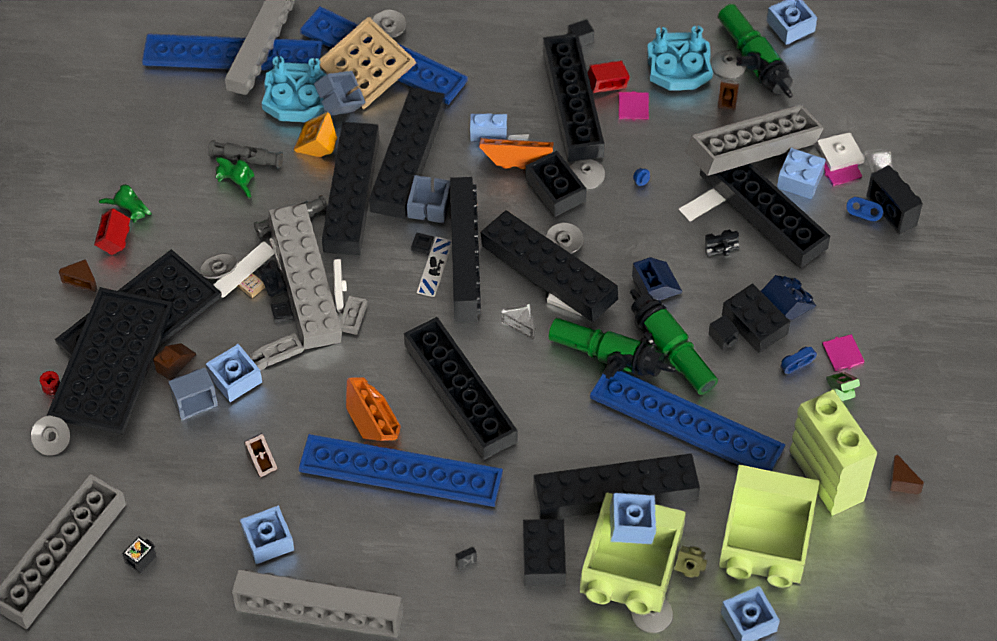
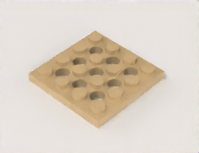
(380, 39)

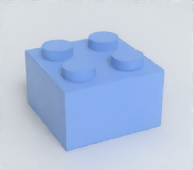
(791, 20)
(801, 173)
(234, 373)
(632, 518)
(267, 534)
(750, 615)

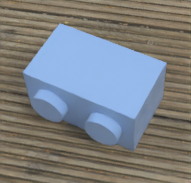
(488, 126)

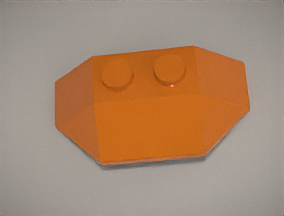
(514, 152)
(370, 411)

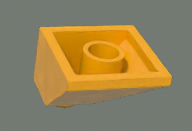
(317, 137)

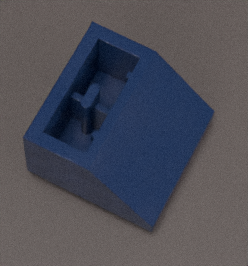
(655, 278)
(788, 296)

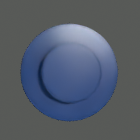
(641, 176)

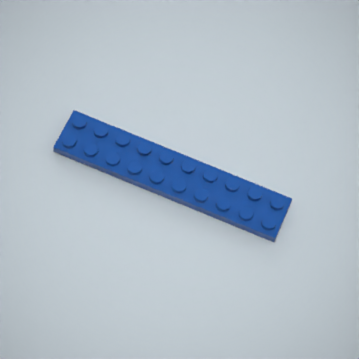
(220, 51)
(425, 74)
(688, 421)
(401, 470)

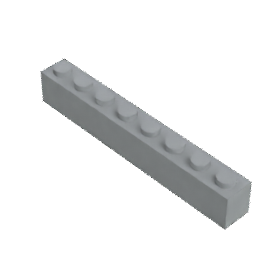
(257, 45)

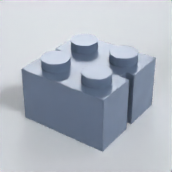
(333, 90)
(429, 204)
(193, 393)

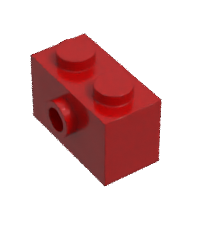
(608, 76)
(112, 231)

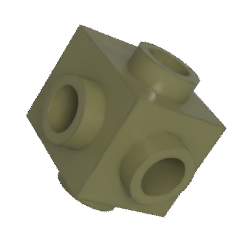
(691, 561)

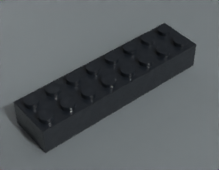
(573, 97)
(407, 152)
(350, 188)
(771, 212)
(465, 249)
(549, 266)
(460, 388)
(584, 489)

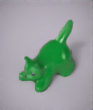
(238, 173)
(128, 200)

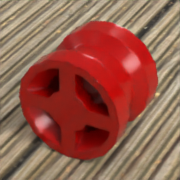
(51, 388)

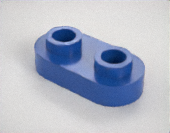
(865, 209)
(798, 360)

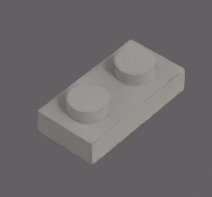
(353, 314)

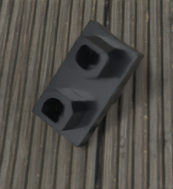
(722, 243)
(272, 279)

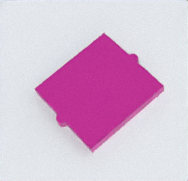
(633, 105)
(842, 175)
(843, 352)

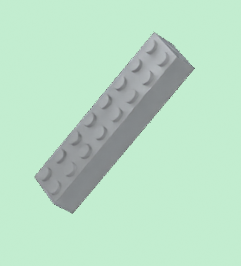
(753, 139)
(304, 276)
(59, 550)
(318, 603)

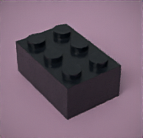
(555, 183)
(896, 197)
(756, 318)
(544, 552)

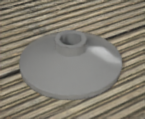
(391, 22)
(725, 65)
(592, 177)
(566, 233)
(218, 266)
(41, 435)
(654, 621)

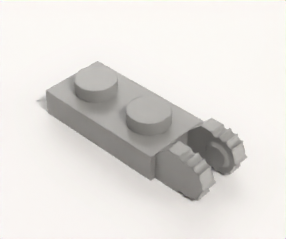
(277, 351)

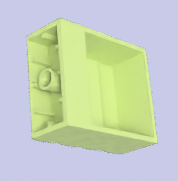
(833, 451)
(769, 526)
(632, 571)

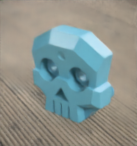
(679, 59)
(292, 91)

